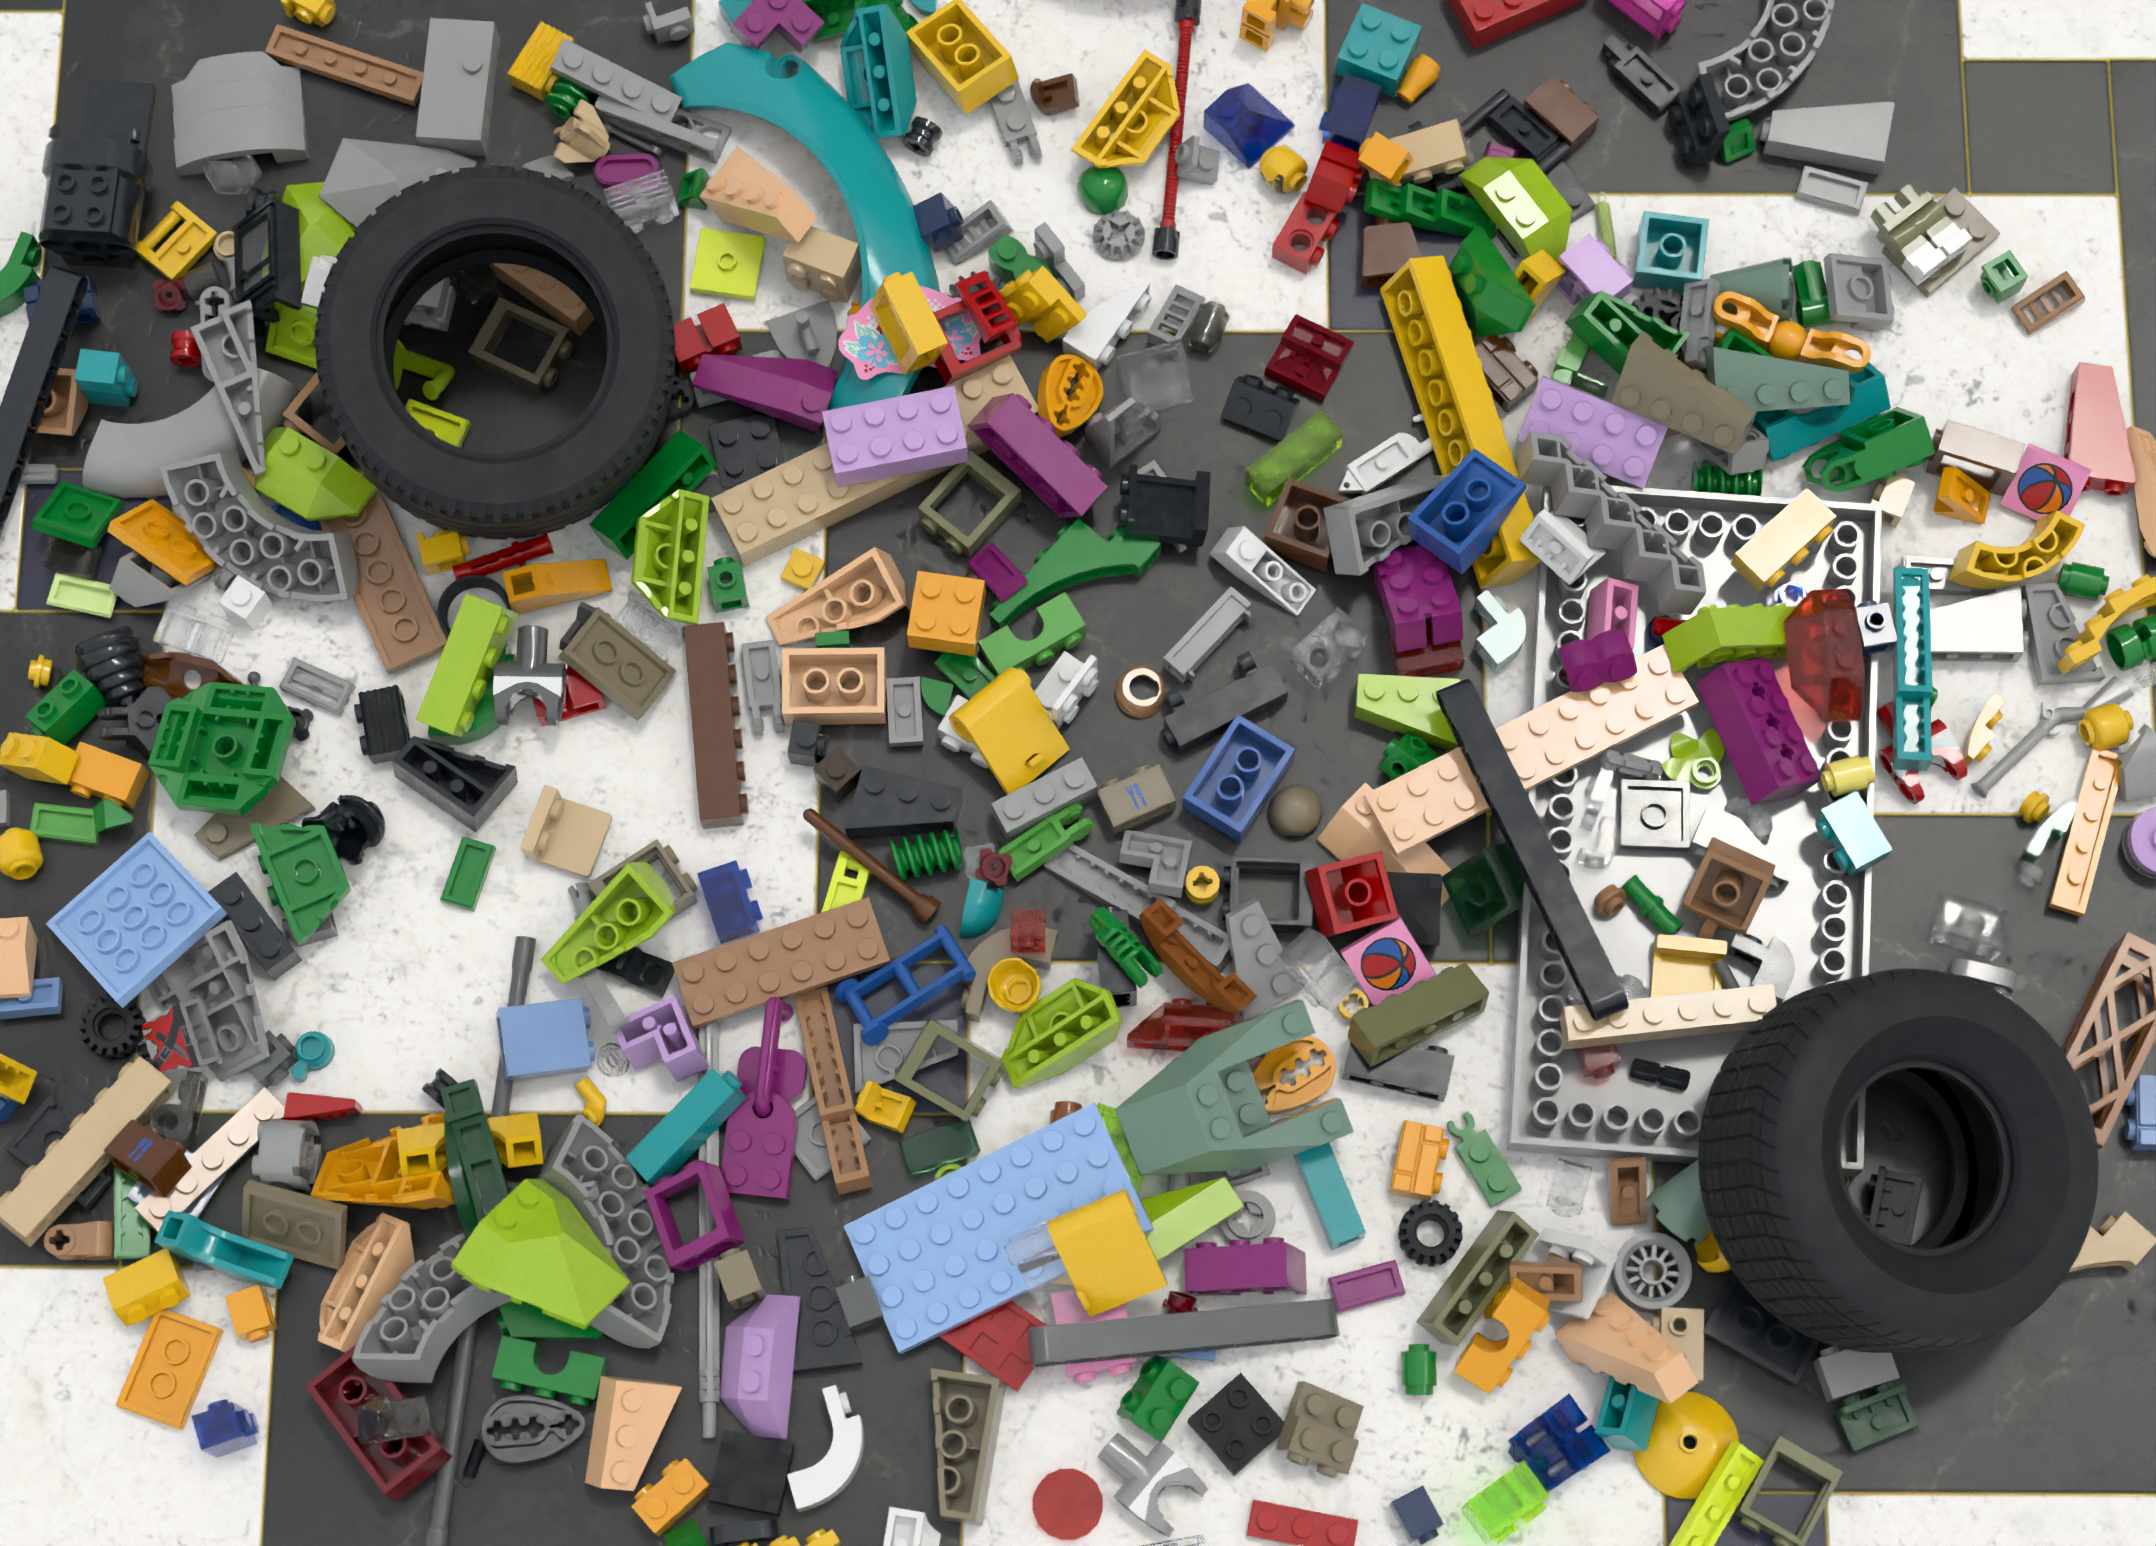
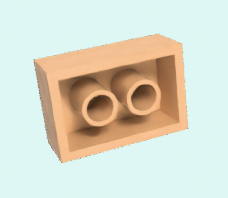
(834, 685)

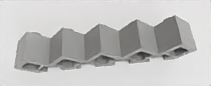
(1613, 521)

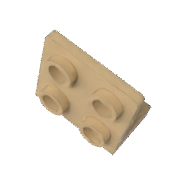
(565, 833)

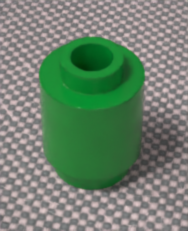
(2083, 580)
(1418, 1370)

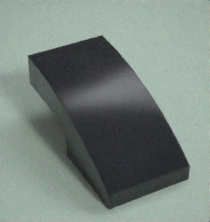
(640, 970)

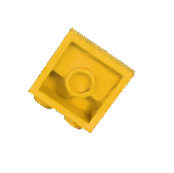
(1042, 303)

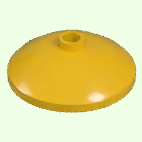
(1671, 1465)

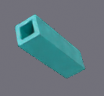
(687, 1125)
(1330, 1195)

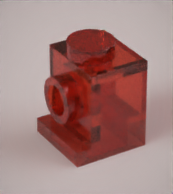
(1028, 931)

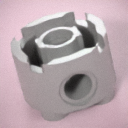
(287, 1154)

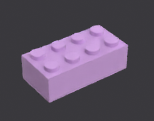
(1597, 430)
(895, 436)

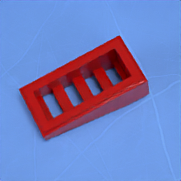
(981, 321)
(317, 1107)

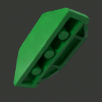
(1488, 288)

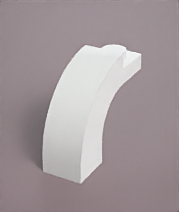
(835, 1471)

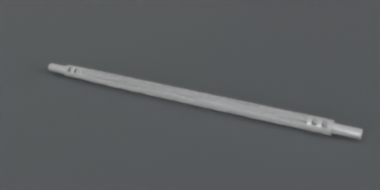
(707, 1274)

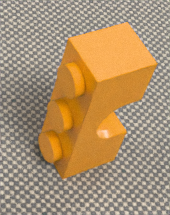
(1488, 1361)

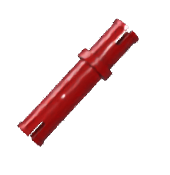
(505, 558)

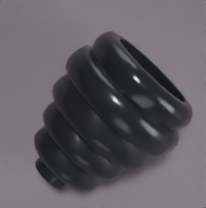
(113, 664)

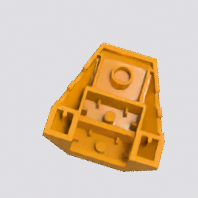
(372, 1175)

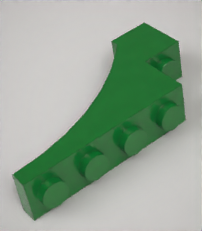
(1074, 559)

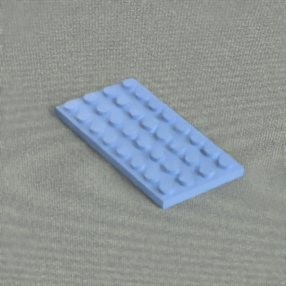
(941, 1248)

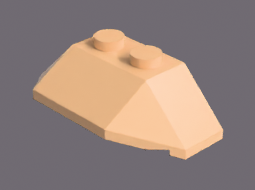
(369, 1272)

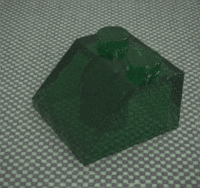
(1485, 888)

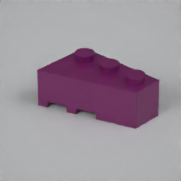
(1245, 1268)

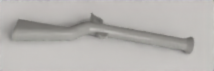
(2112, 692)

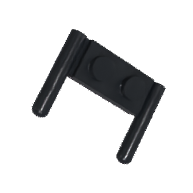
(1520, 128)

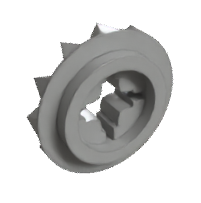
(1117, 248)
(1261, 1228)

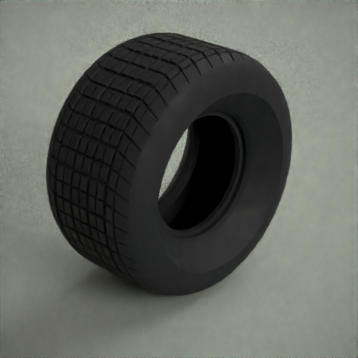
(2014, 1141)

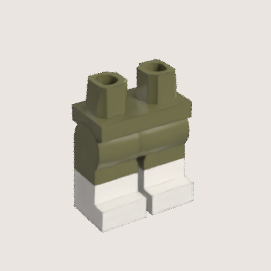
(1920, 234)

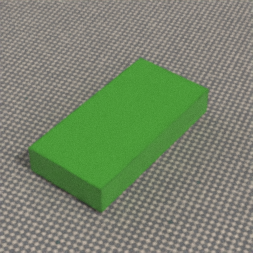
(64, 824)

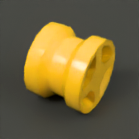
(1202, 892)

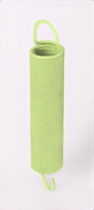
(1605, 225)

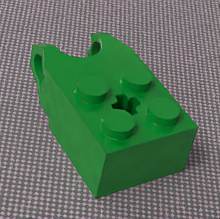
(1873, 450)

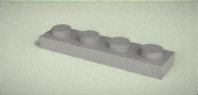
(613, 81)

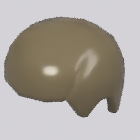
(1294, 811)

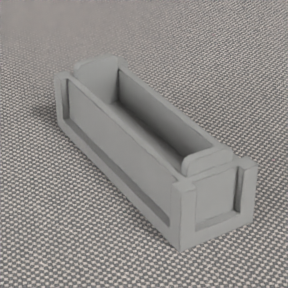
(1206, 635)

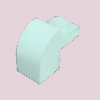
(1506, 632)

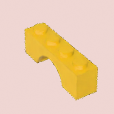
(514, 1136)

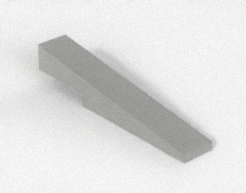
(1123, 891)

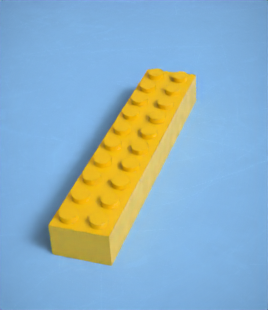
(1455, 398)

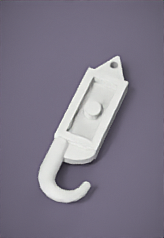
(1384, 462)

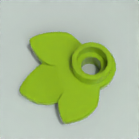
(1693, 755)

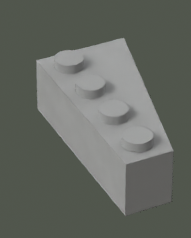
(1374, 524)

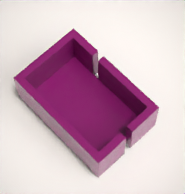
(1416, 587)

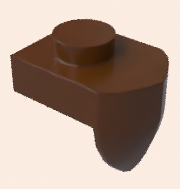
(1055, 94)

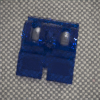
(1555, 1447)

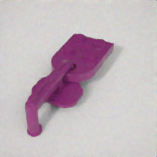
(757, 1149)

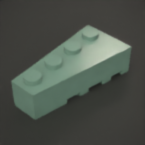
(1774, 382)

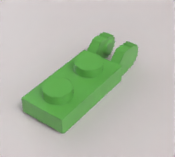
(1046, 840)

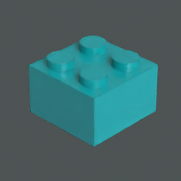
(1378, 48)
(1669, 251)

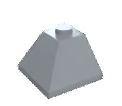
(145, 583)

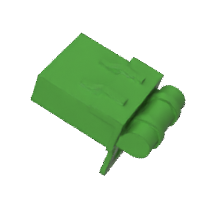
(1570, 364)

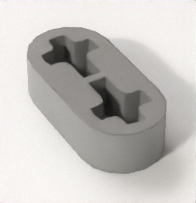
(1984, 973)

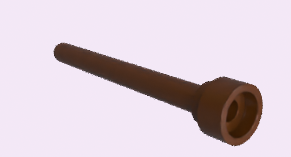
(921, 904)

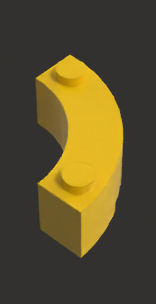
(2002, 567)

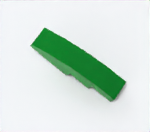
(1427, 210)

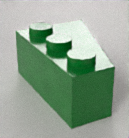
(1613, 325)

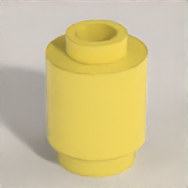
(1848, 775)

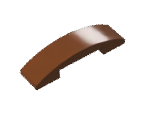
(1188, 964)

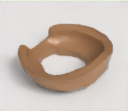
(1133, 706)

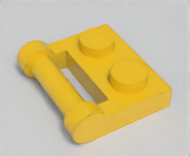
(182, 248)

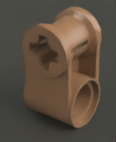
(87, 1241)

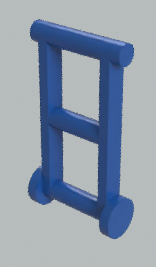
(877, 1029)

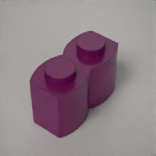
(1597, 660)

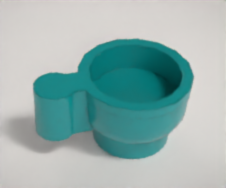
(313, 1052)

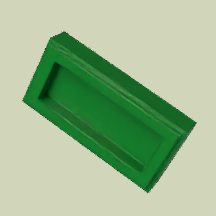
(468, 874)

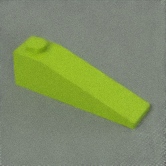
(1187, 1214)

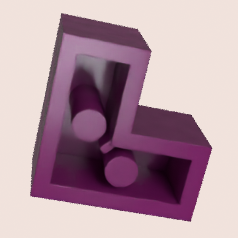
(786, 17)

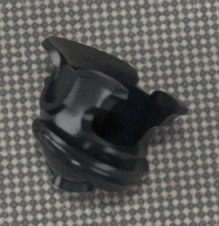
(351, 826)

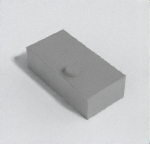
(458, 86)

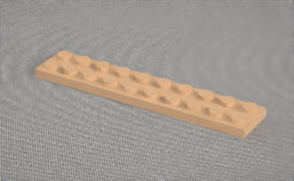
(1539, 746)

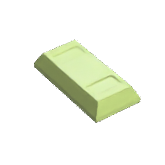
(82, 595)

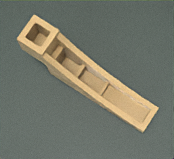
(2120, 1244)

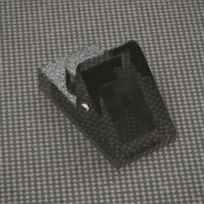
(393, 1420)

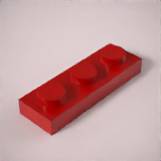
(1299, 1526)

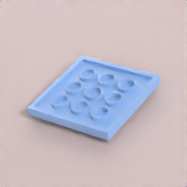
(136, 919)

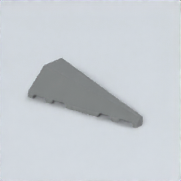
(232, 361)

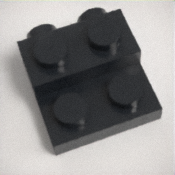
(1699, 121)

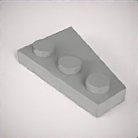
(2050, 632)
(1257, 958)
(883, 1060)

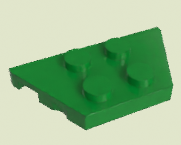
(303, 873)

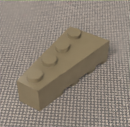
(1681, 398)
(965, 1440)

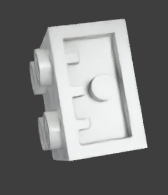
(1561, 545)
(1066, 686)
(1596, 1268)

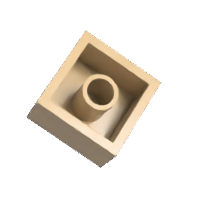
(823, 264)

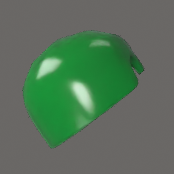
(1102, 189)

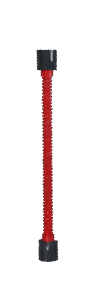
(1166, 236)

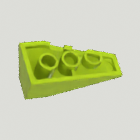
(619, 919)

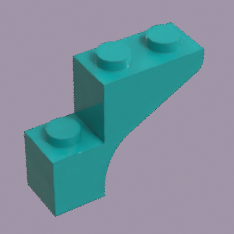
(223, 1251)

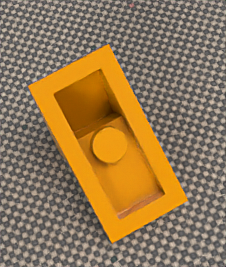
(1961, 497)

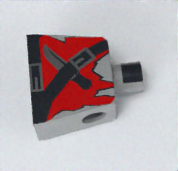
(179, 1038)

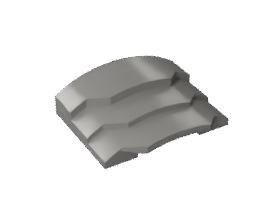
(238, 109)

